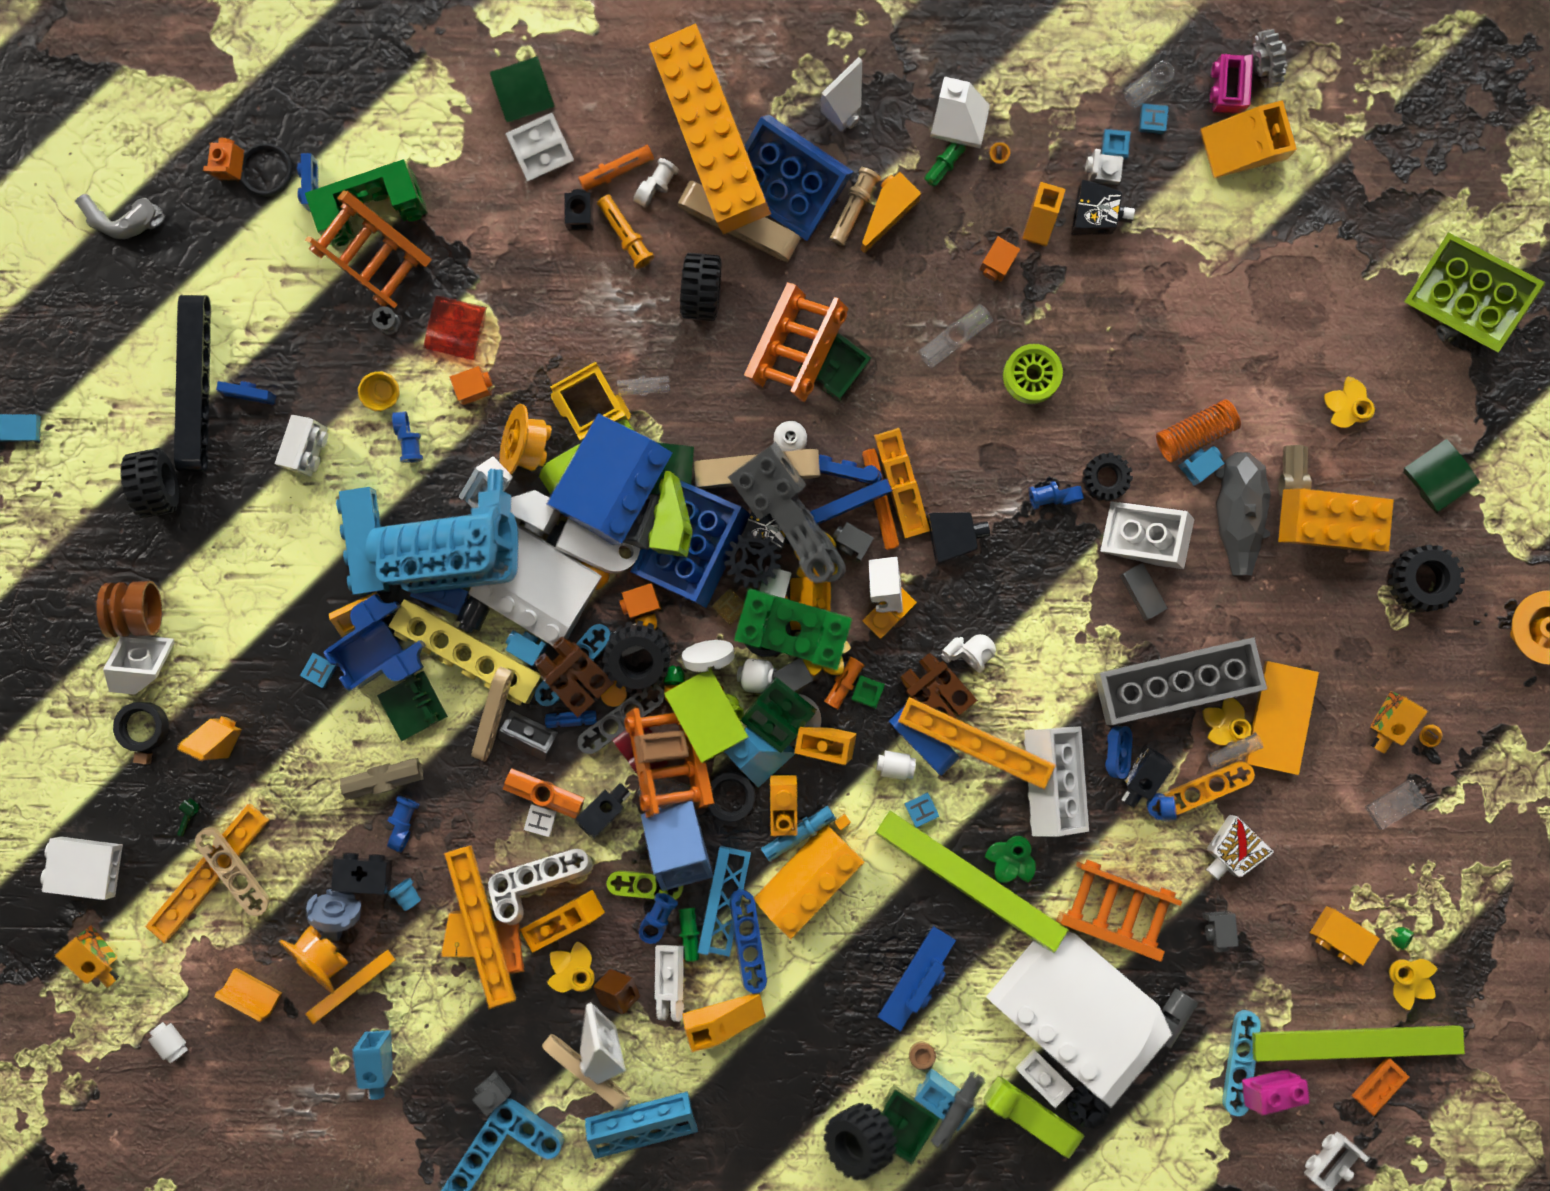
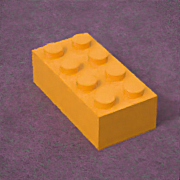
(1335, 520)

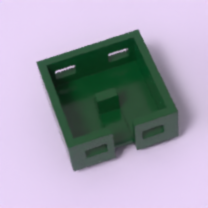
(841, 367)
(910, 1122)

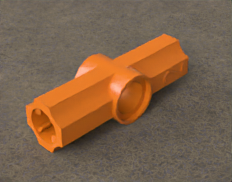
(528, 786)

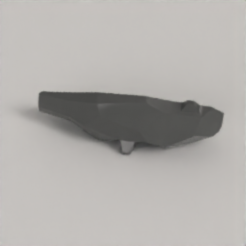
(1242, 510)

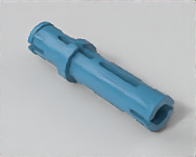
(804, 830)

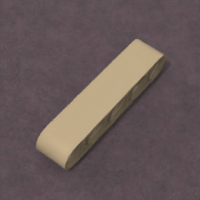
(761, 233)
(715, 472)

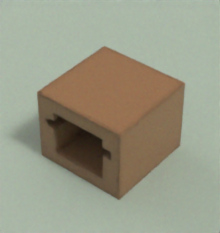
(142, 758)

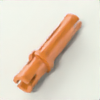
(644, 155)

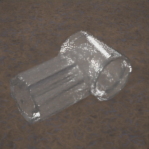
(1148, 84)

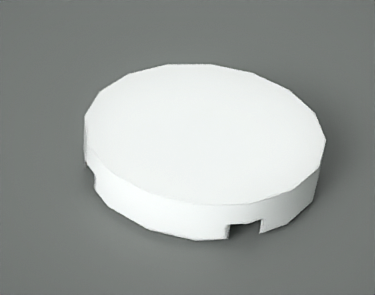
(708, 654)

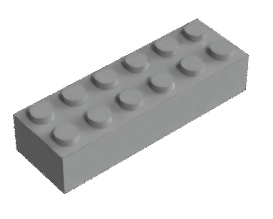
(1180, 681)

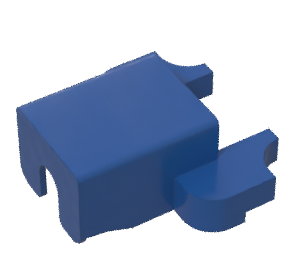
(373, 647)

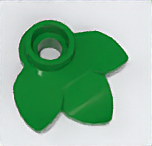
(1012, 864)

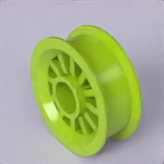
(1032, 350)

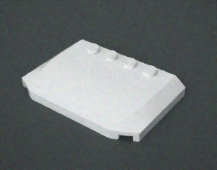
(1083, 1014)

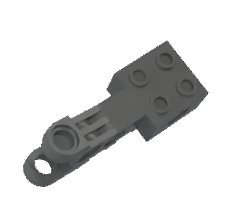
(771, 486)

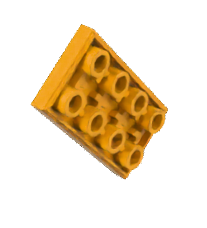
(1283, 717)

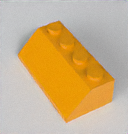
(808, 881)

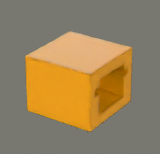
(842, 821)

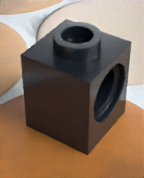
(579, 221)

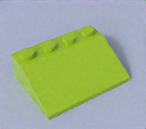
(1474, 292)

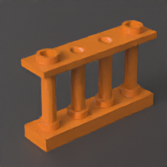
(371, 224)
(776, 332)
(697, 772)
(1124, 935)

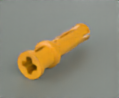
(633, 241)

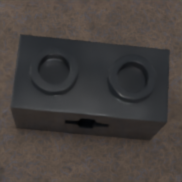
(346, 876)

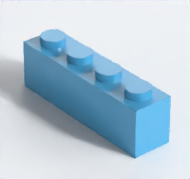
(359, 517)

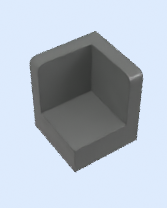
(794, 675)

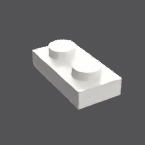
(1044, 1078)

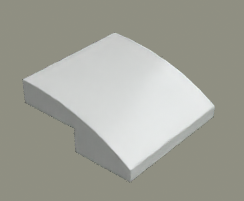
(539, 146)

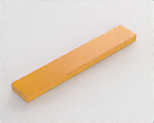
(977, 743)
(203, 877)
(480, 926)

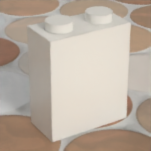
(81, 868)

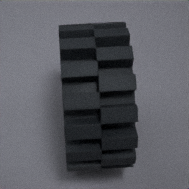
(1121, 470)

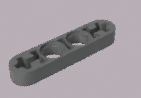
(619, 715)

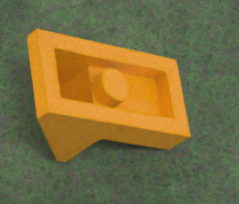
(882, 622)

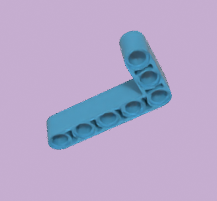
(502, 1127)

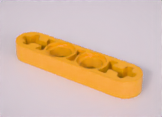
(1206, 793)
(350, 987)

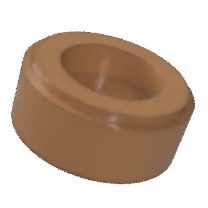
(922, 1055)

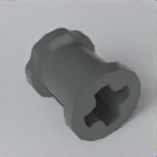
(393, 322)

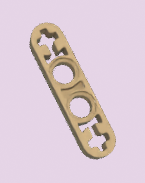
(492, 713)
(228, 874)
(571, 1060)

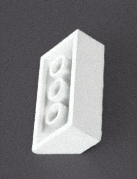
(1063, 803)

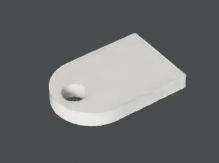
(593, 549)

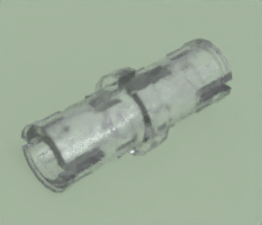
(643, 385)
(1235, 751)

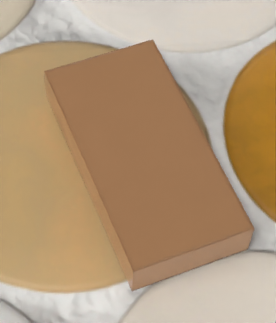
(661, 746)

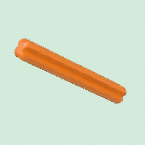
(882, 506)

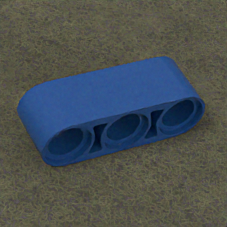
(934, 752)

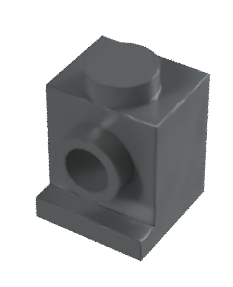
(852, 540)
(1221, 930)
(491, 1093)

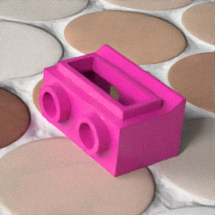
(1218, 91)
(1275, 1092)

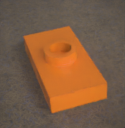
(511, 946)
(1380, 1086)

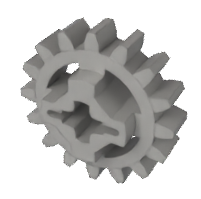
(1269, 58)

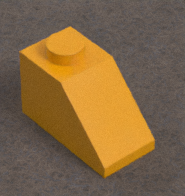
(826, 744)

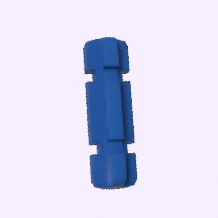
(570, 719)

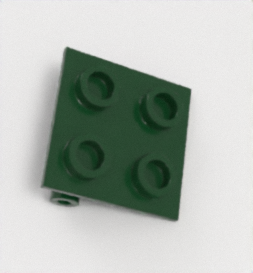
(412, 705)

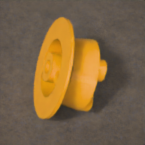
(523, 441)
(1532, 627)
(316, 957)

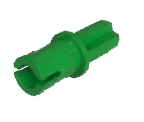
(944, 164)
(689, 934)

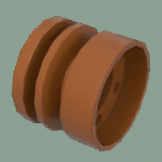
(129, 609)

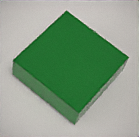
(867, 691)

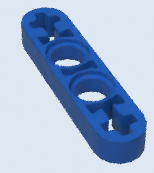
(851, 501)
(746, 941)

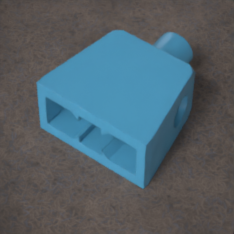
(373, 1062)

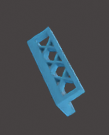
(714, 899)
(638, 1122)

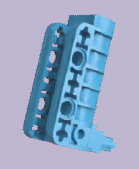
(450, 546)

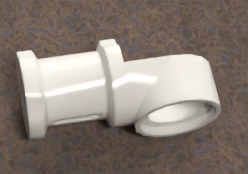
(657, 182)

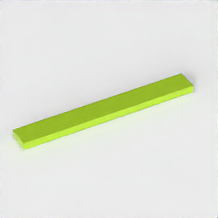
(971, 881)
(1358, 1043)

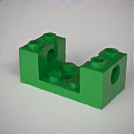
(391, 179)
(765, 623)

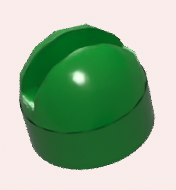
(674, 676)
(1403, 939)

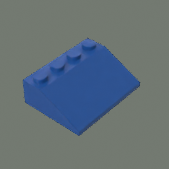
(794, 176)
(609, 479)
(714, 526)

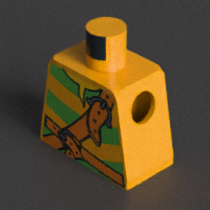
(1400, 714)
(89, 958)

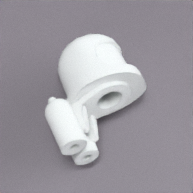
(975, 651)

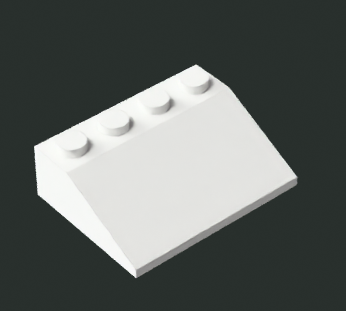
(546, 591)

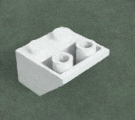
(302, 445)
(533, 511)

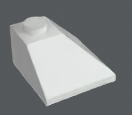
(843, 97)
(960, 114)
(136, 663)
(600, 1047)

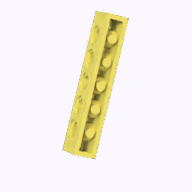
(411, 614)

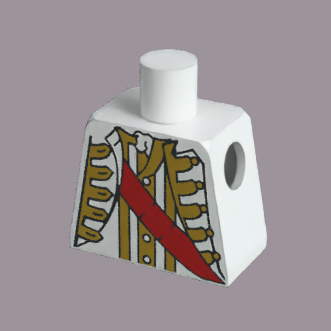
(1236, 849)

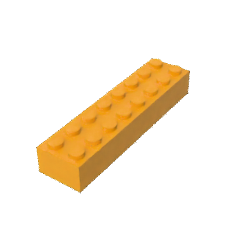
(709, 129)

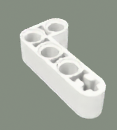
(541, 880)

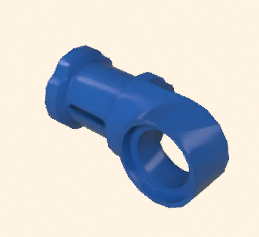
(409, 441)
(1052, 494)
(1167, 807)
(401, 819)
(657, 917)

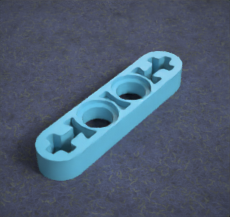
(1237, 1062)

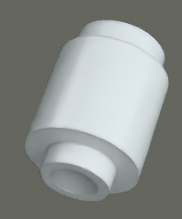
(896, 765)
(167, 1042)

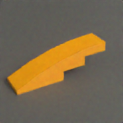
(902, 481)

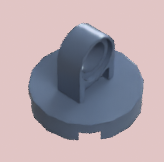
(333, 913)

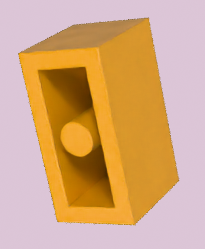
(1344, 935)

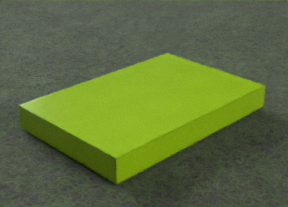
(706, 715)

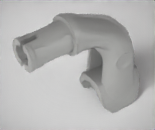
(141, 217)

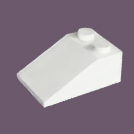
(1148, 534)

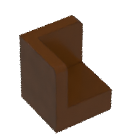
(616, 991)

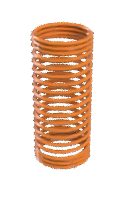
(1170, 446)

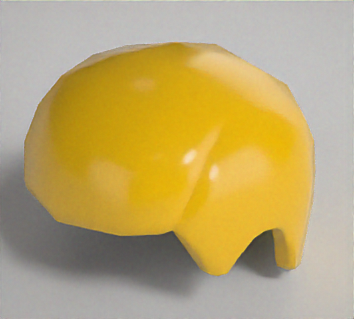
(378, 391)

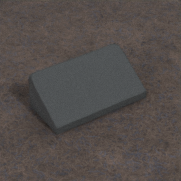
(643, 524)
(1143, 592)
(527, 735)

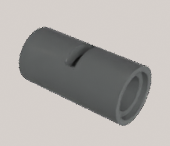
(1177, 1013)

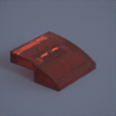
(455, 327)

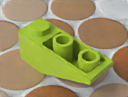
(672, 524)

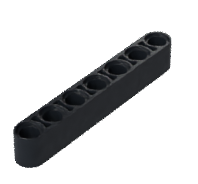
(192, 383)

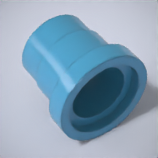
(405, 894)

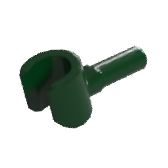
(189, 808)

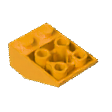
(1249, 140)

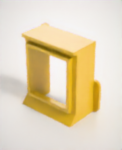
(620, 409)

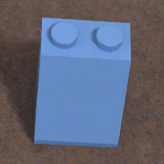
(676, 846)

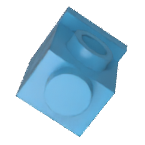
(1202, 464)
(525, 646)

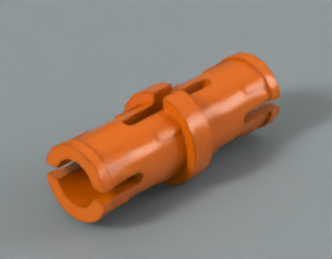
(844, 683)

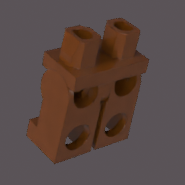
(565, 671)
(936, 684)

